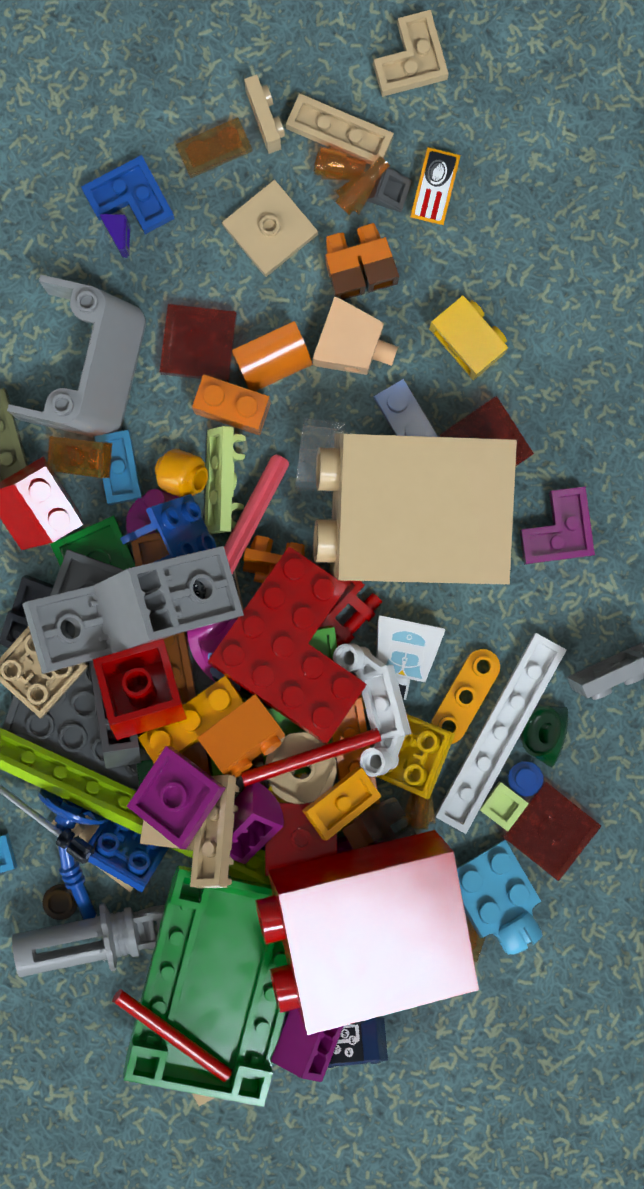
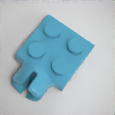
(500, 898)

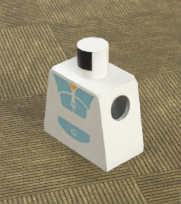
(407, 647)

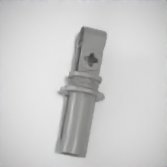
(122, 935)

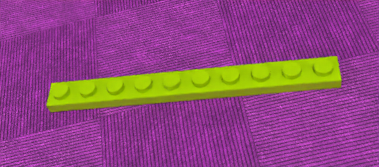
(92, 792)

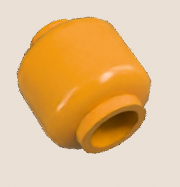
(181, 473)

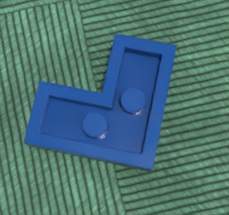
(132, 186)

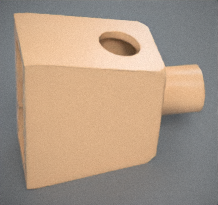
(352, 340)

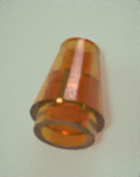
(337, 164)

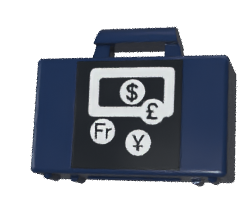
(361, 1044)

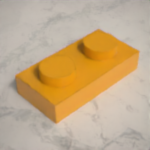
(341, 803)

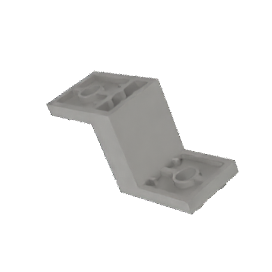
(133, 609)

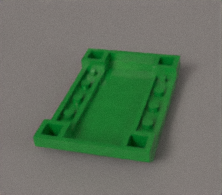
(214, 988)

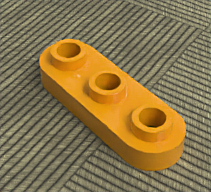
(472, 680)

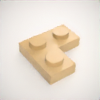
(420, 61)

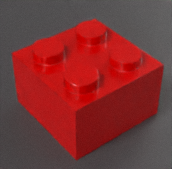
(139, 689)

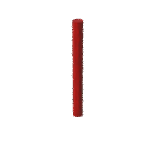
(310, 757)
(172, 1035)

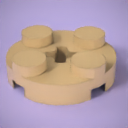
(307, 787)

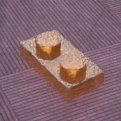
(214, 147)
(80, 456)

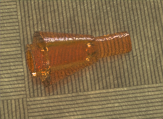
(357, 191)
(419, 812)

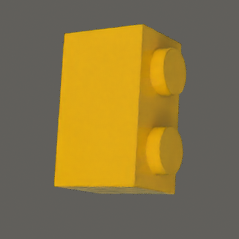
(469, 336)

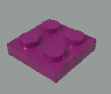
(176, 797)

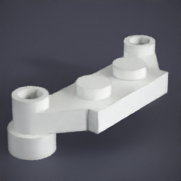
(382, 704)

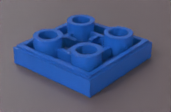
(123, 856)

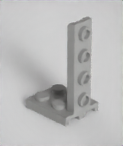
(601, 677)

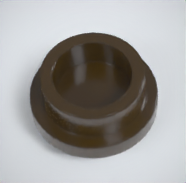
(59, 902)

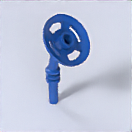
(67, 816)

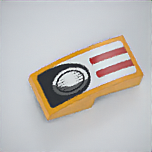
(435, 186)

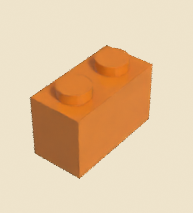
(231, 404)
(242, 737)

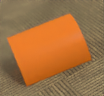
(272, 357)

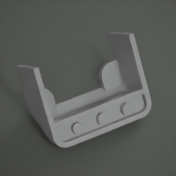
(108, 365)

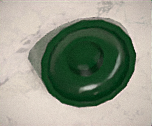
(546, 733)

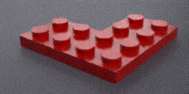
(271, 651)

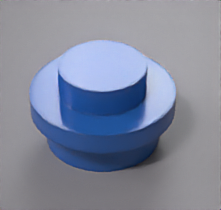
(525, 778)

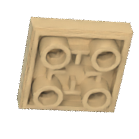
(23, 676)

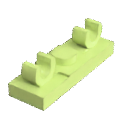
(221, 479)

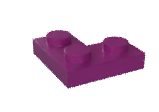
(569, 535)

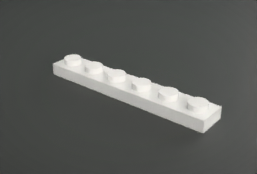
(500, 733)

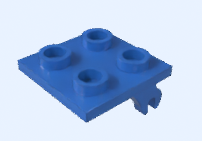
(179, 526)

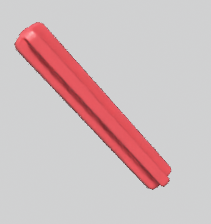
(255, 509)

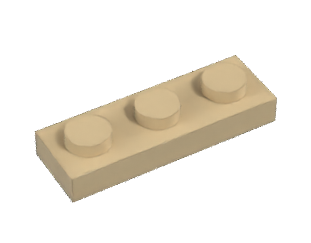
(338, 129)

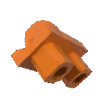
(260, 560)

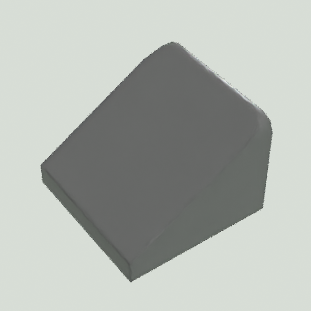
(390, 190)

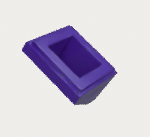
(119, 230)

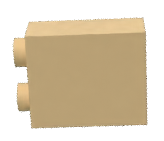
(417, 509)

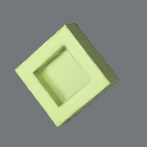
(503, 806)

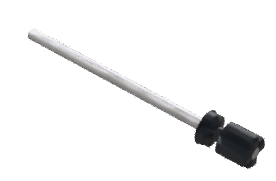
(75, 846)

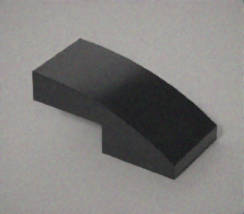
(16, 621)

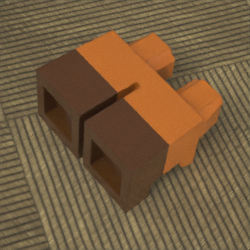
(373, 256)

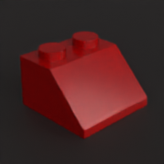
(37, 506)

